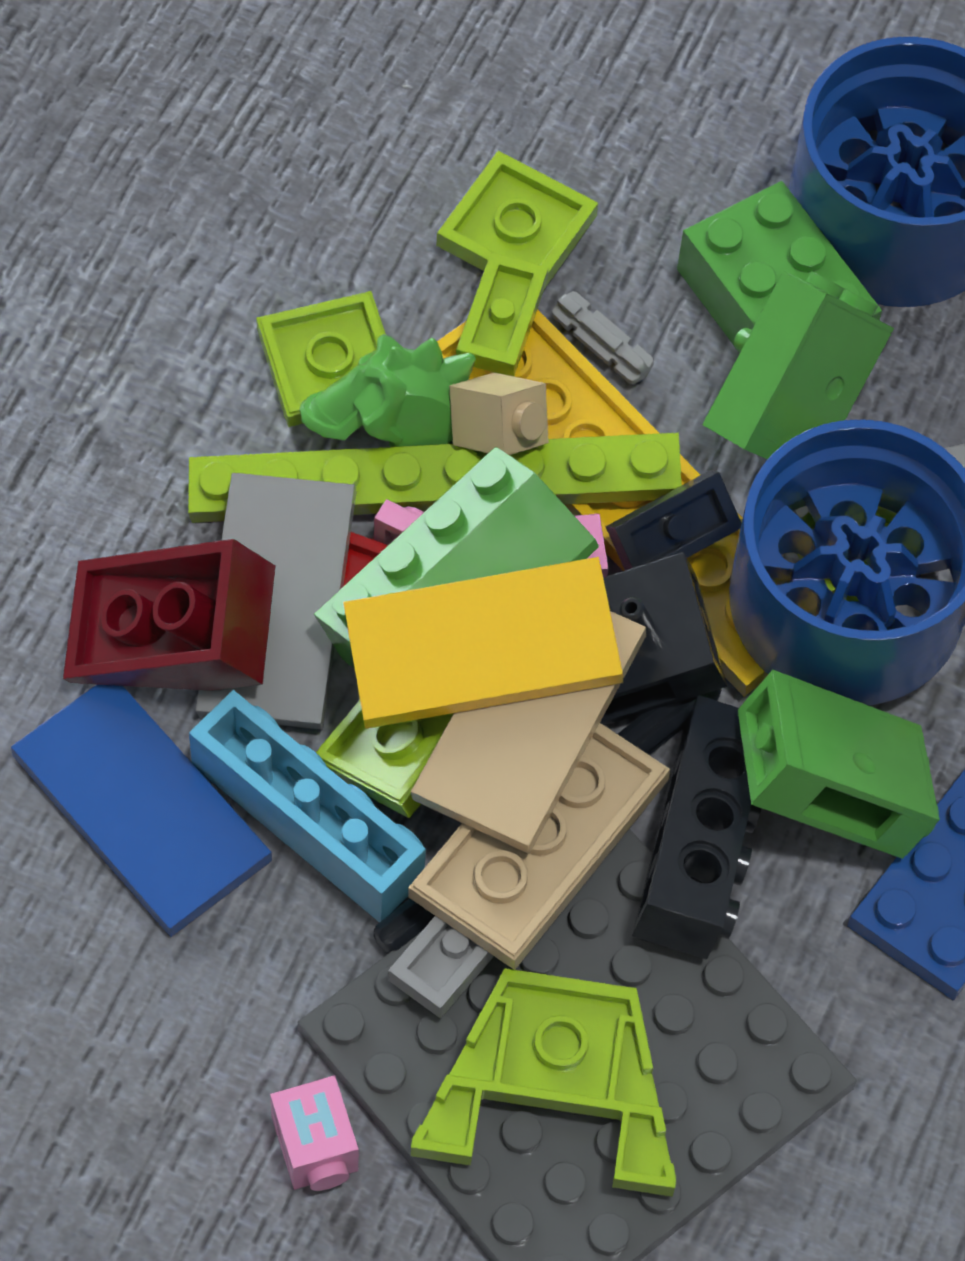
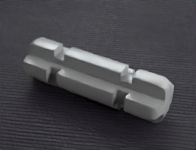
(603, 337)

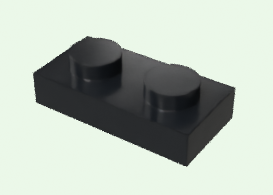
(676, 522)

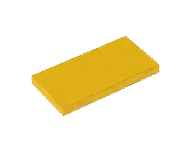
(482, 642)

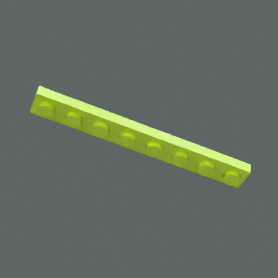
(417, 476)

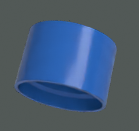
(915, 102)
(842, 478)

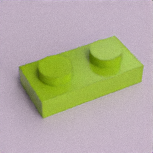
(503, 313)

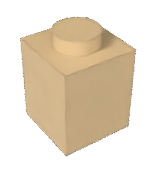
(499, 413)

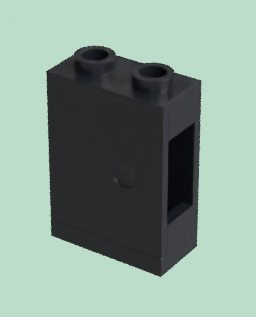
(679, 646)

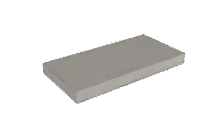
(307, 536)

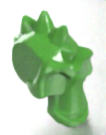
(393, 394)

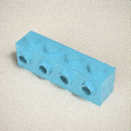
(307, 805)

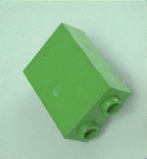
(798, 364)
(837, 764)

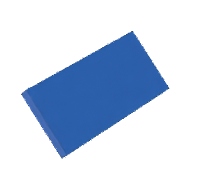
(141, 805)

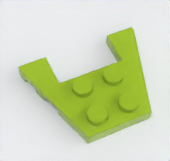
(561, 1050)

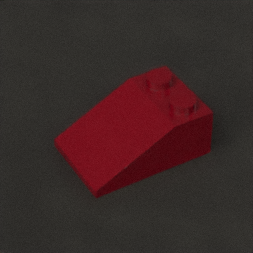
(172, 618)

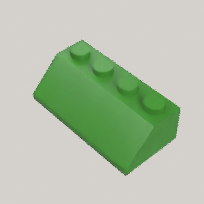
(483, 526)

